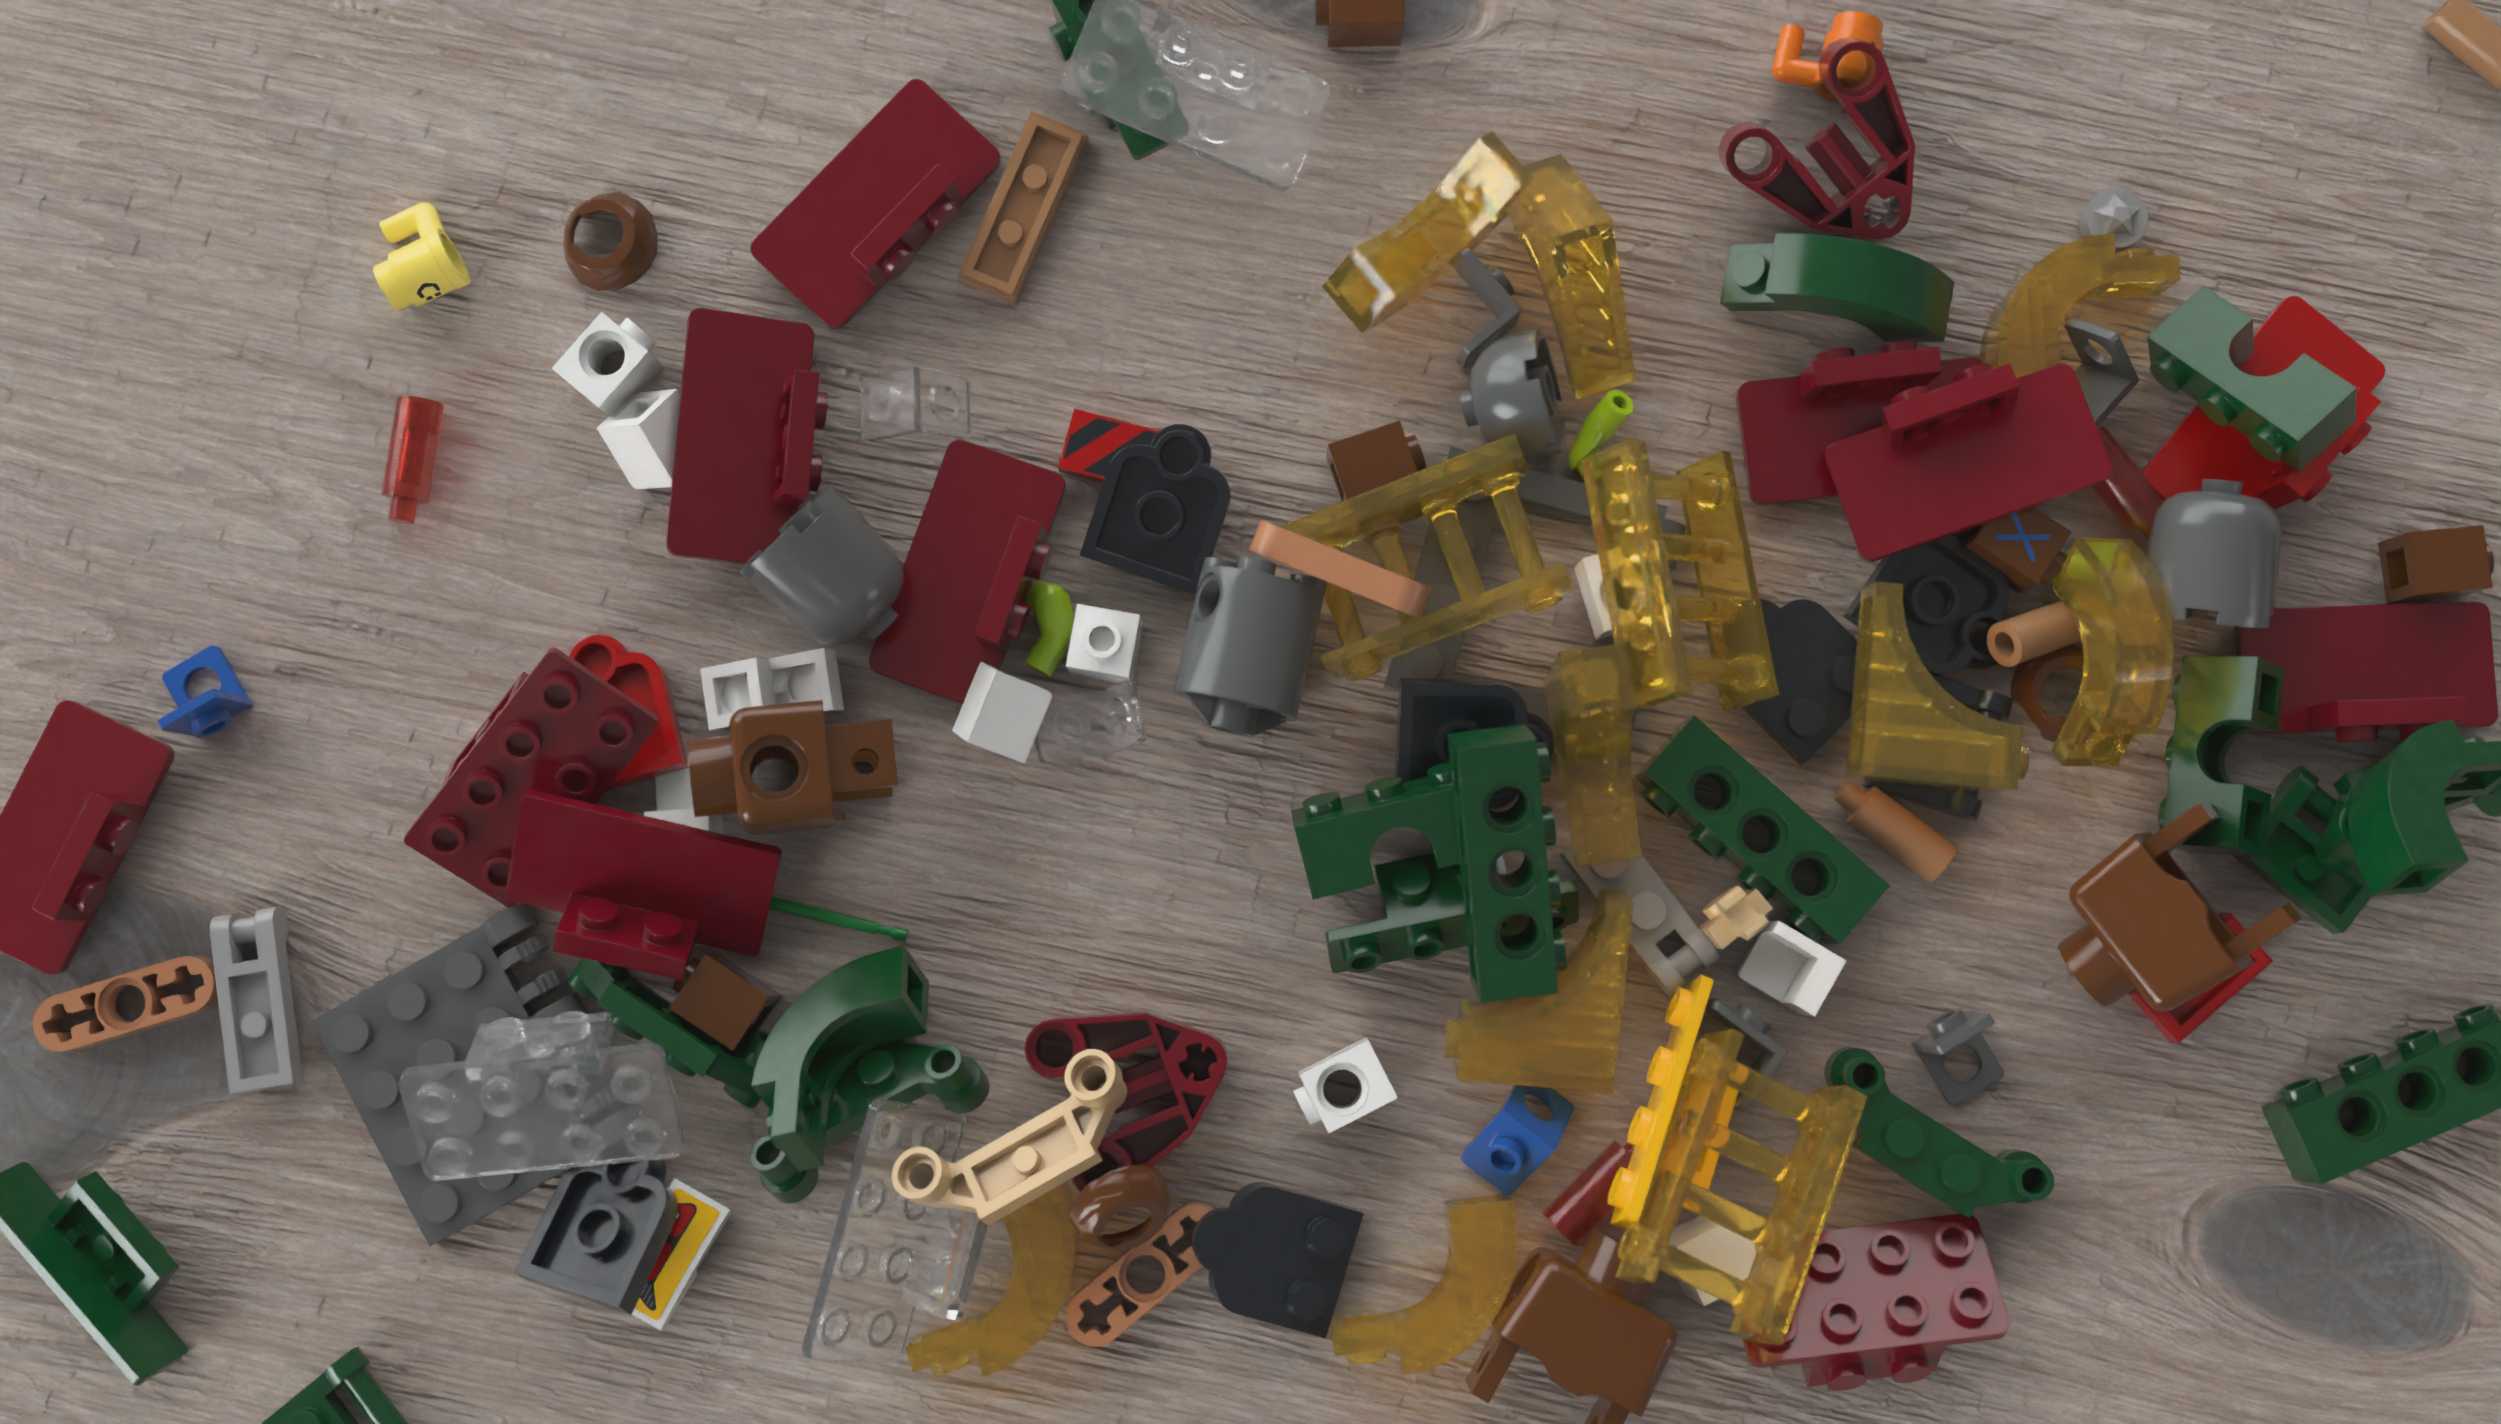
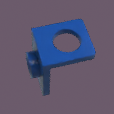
(213, 708)
(1516, 1139)

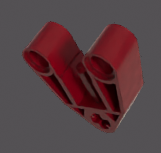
(1880, 121)
(1159, 1132)

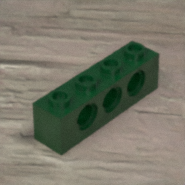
(1480, 765)
(1844, 884)
(2308, 1112)

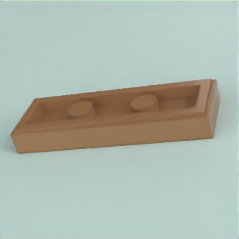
(1023, 208)

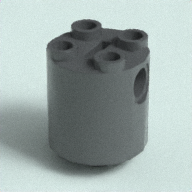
(1248, 645)

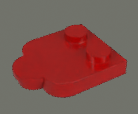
(648, 685)

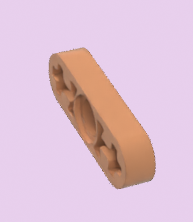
(1341, 569)
(103, 997)
(1098, 1291)

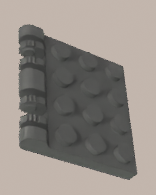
(432, 1018)

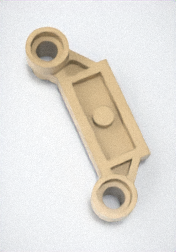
(1027, 1158)

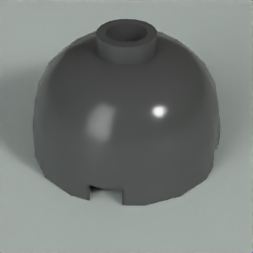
(1516, 393)

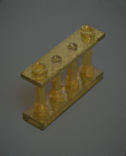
(1436, 496)
(1640, 585)
(1803, 1180)

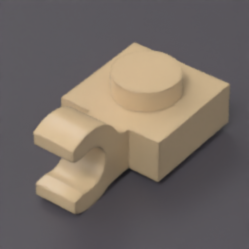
(1735, 915)

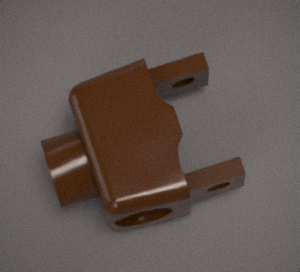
(818, 752)
(2154, 925)
(1582, 1328)

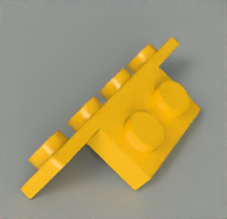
(1653, 1123)

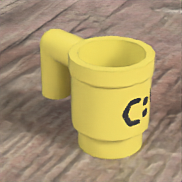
(424, 267)

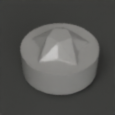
(2117, 213)

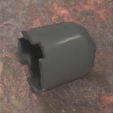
(2217, 554)
(829, 572)

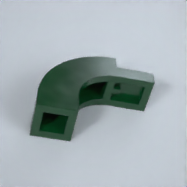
(1844, 278)
(2400, 811)
(823, 1033)

